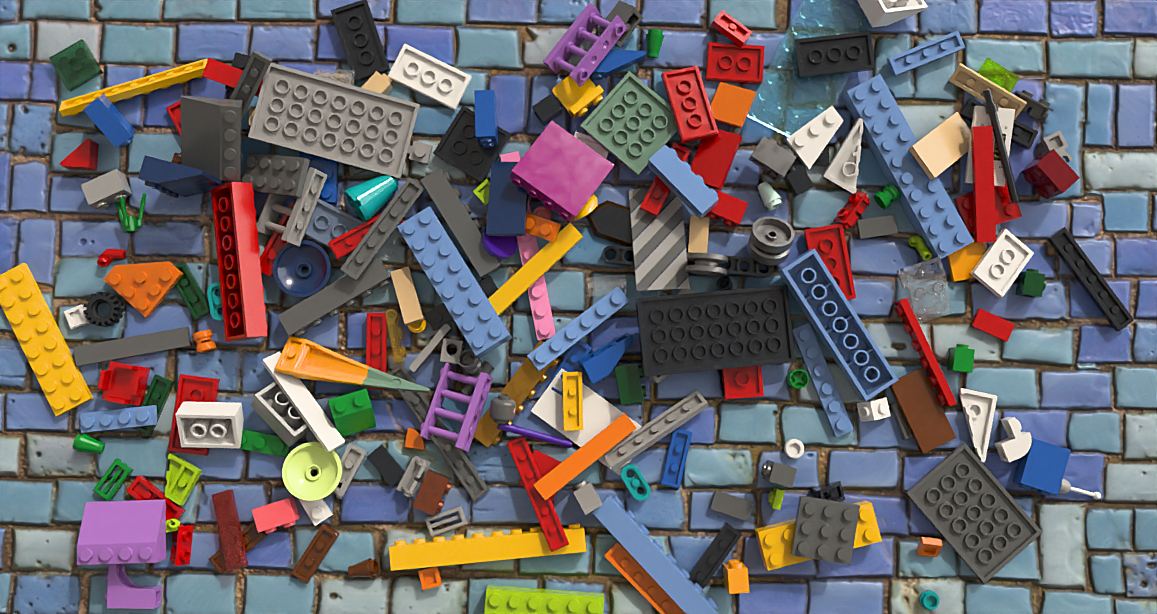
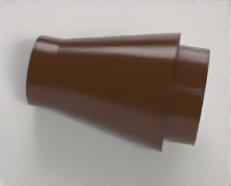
(366, 568)

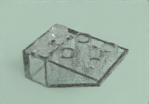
(926, 289)

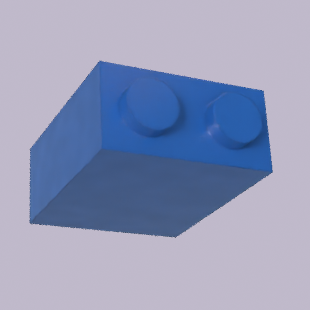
(486, 118)
(110, 121)
(1042, 467)

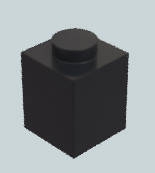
(547, 109)
(797, 181)

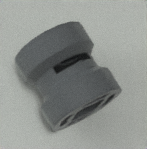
(470, 362)

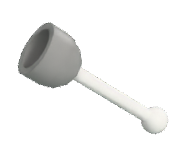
(1066, 487)

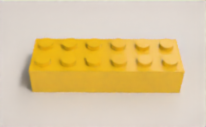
(776, 539)

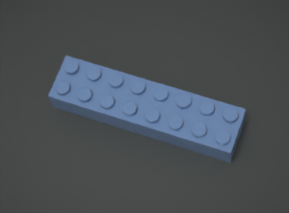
(454, 282)
(837, 325)

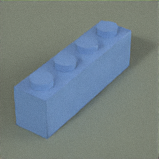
(683, 182)

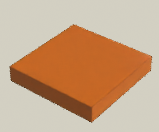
(732, 104)

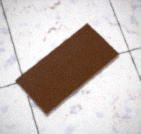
(922, 410)

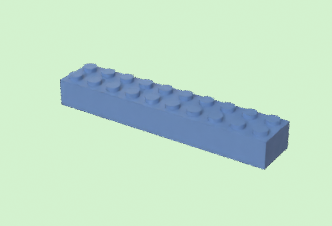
(889, 139)

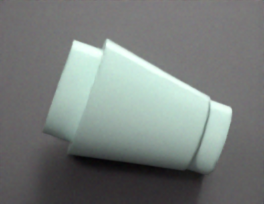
(769, 196)

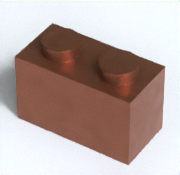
(432, 492)

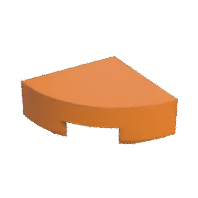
(414, 440)

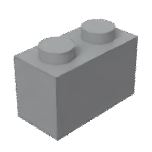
(106, 189)

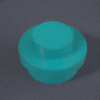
(929, 600)

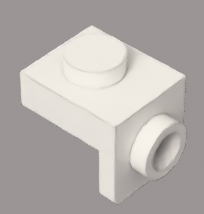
(873, 409)

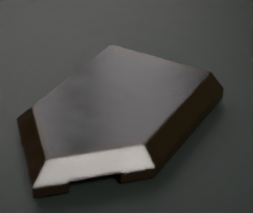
(612, 223)

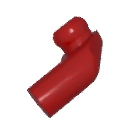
(109, 255)

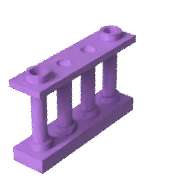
(575, 35)
(470, 419)

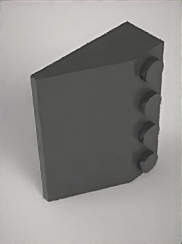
(212, 136)

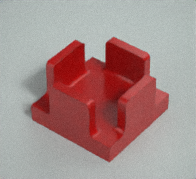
(124, 383)

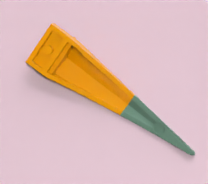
(314, 362)

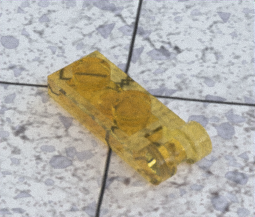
(396, 335)

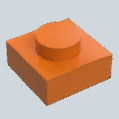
(929, 547)
(430, 577)

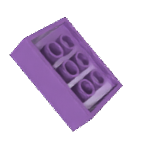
(122, 532)

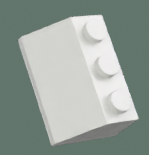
(210, 424)

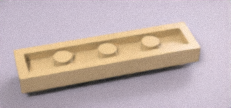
(976, 84)

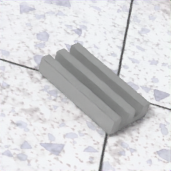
(461, 515)

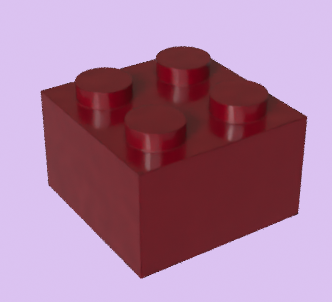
(1050, 174)

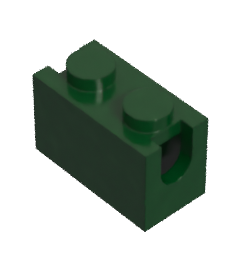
(629, 384)

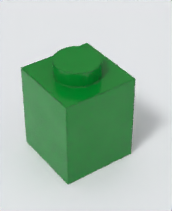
(960, 359)

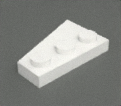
(814, 136)

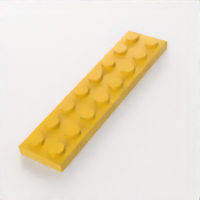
(42, 341)

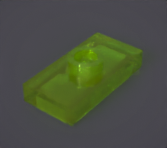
(998, 74)

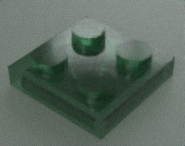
(76, 65)

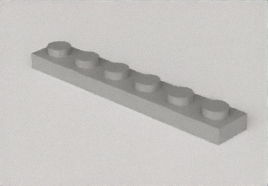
(655, 430)

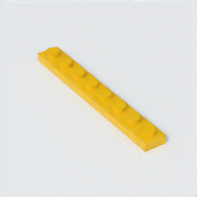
(135, 87)

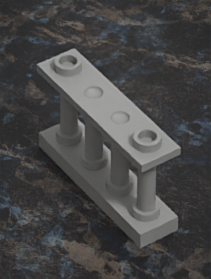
(299, 215)

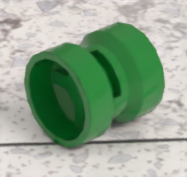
(887, 196)
(797, 378)

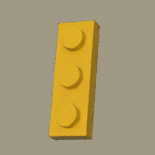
(572, 401)

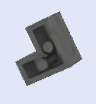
(772, 159)

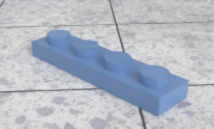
(925, 53)
(118, 419)

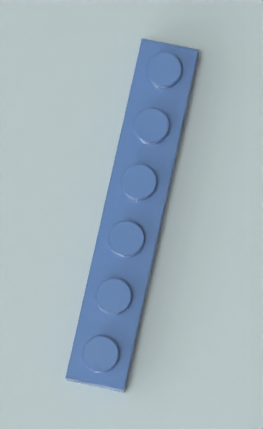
(578, 328)
(822, 380)

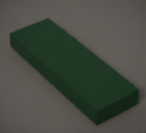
(192, 293)
(156, 395)

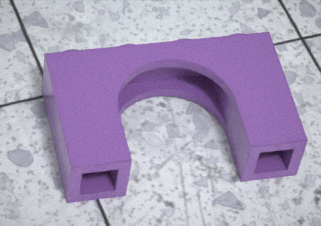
(127, 594)

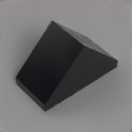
(829, 491)

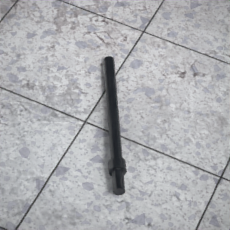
(991, 109)

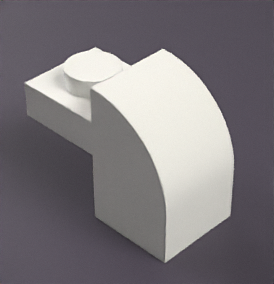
(1016, 444)

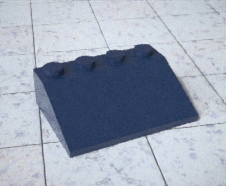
(176, 178)

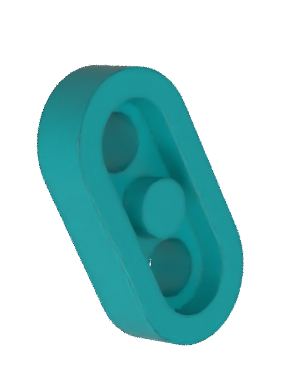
(215, 301)
(635, 481)

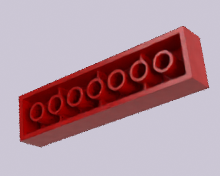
(239, 261)

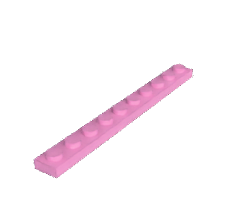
(537, 292)

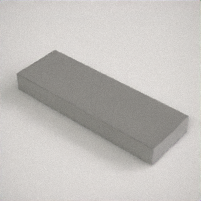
(430, 348)

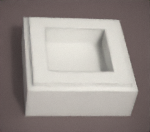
(76, 317)

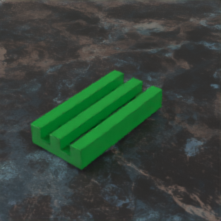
(123, 466)

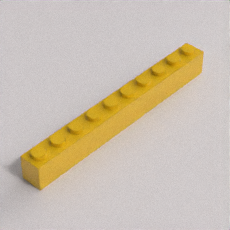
(481, 548)

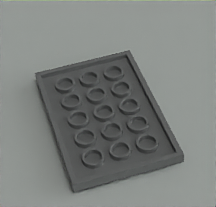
(973, 512)

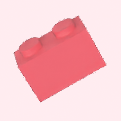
(276, 514)

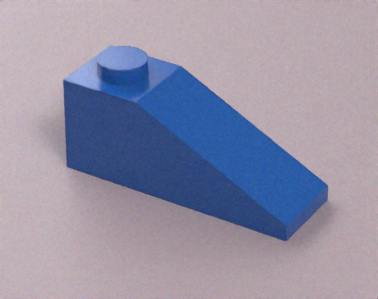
(617, 61)
(603, 360)

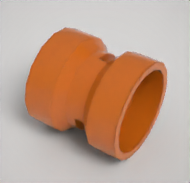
(204, 341)

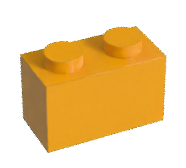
(735, 577)

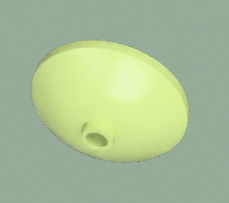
(301, 463)

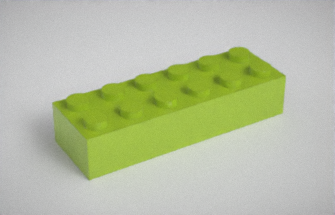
(541, 601)

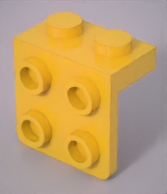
(578, 99)

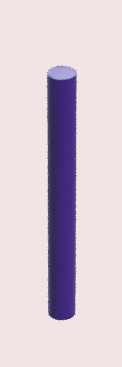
(535, 435)

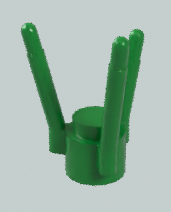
(130, 223)

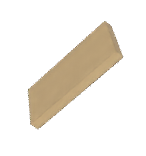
(942, 146)

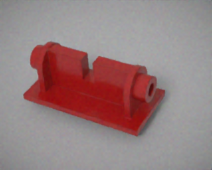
(856, 203)
(182, 550)

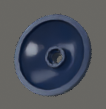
(289, 268)

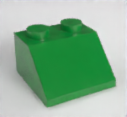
(352, 412)

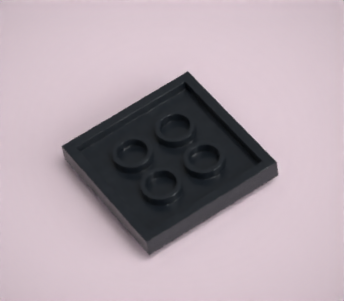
(462, 150)

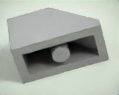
(587, 497)

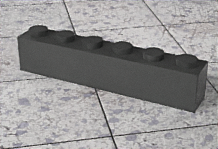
(460, 222)
(333, 298)

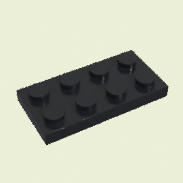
(360, 40)
(834, 54)

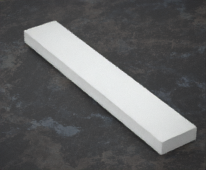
(305, 406)

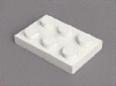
(1002, 263)

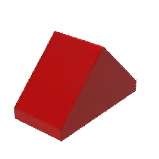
(83, 157)

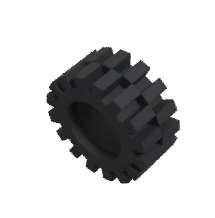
(92, 309)

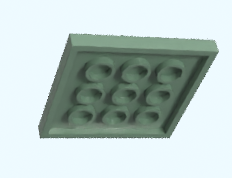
(631, 123)

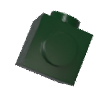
(1030, 284)

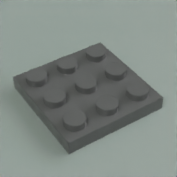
(825, 530)

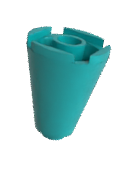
(371, 195)

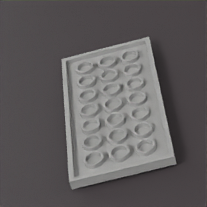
(334, 120)

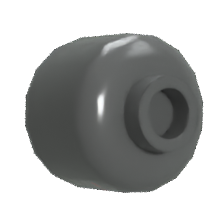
(502, 409)

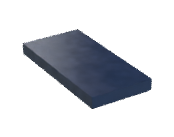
(506, 203)

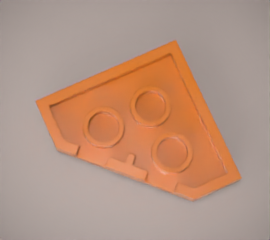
(144, 283)

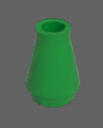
(654, 41)
(87, 444)

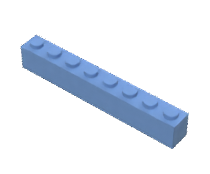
(653, 559)

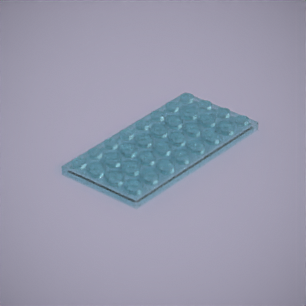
(790, 102)

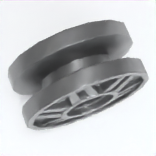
(706, 264)

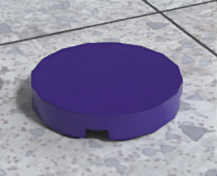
(499, 246)

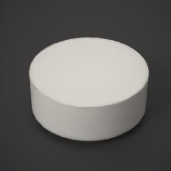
(794, 448)

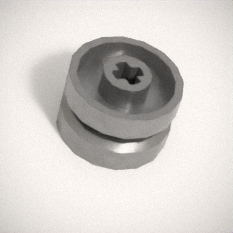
(770, 240)

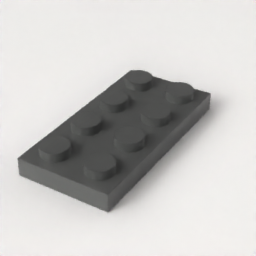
(276, 174)

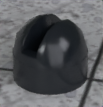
(724, 283)

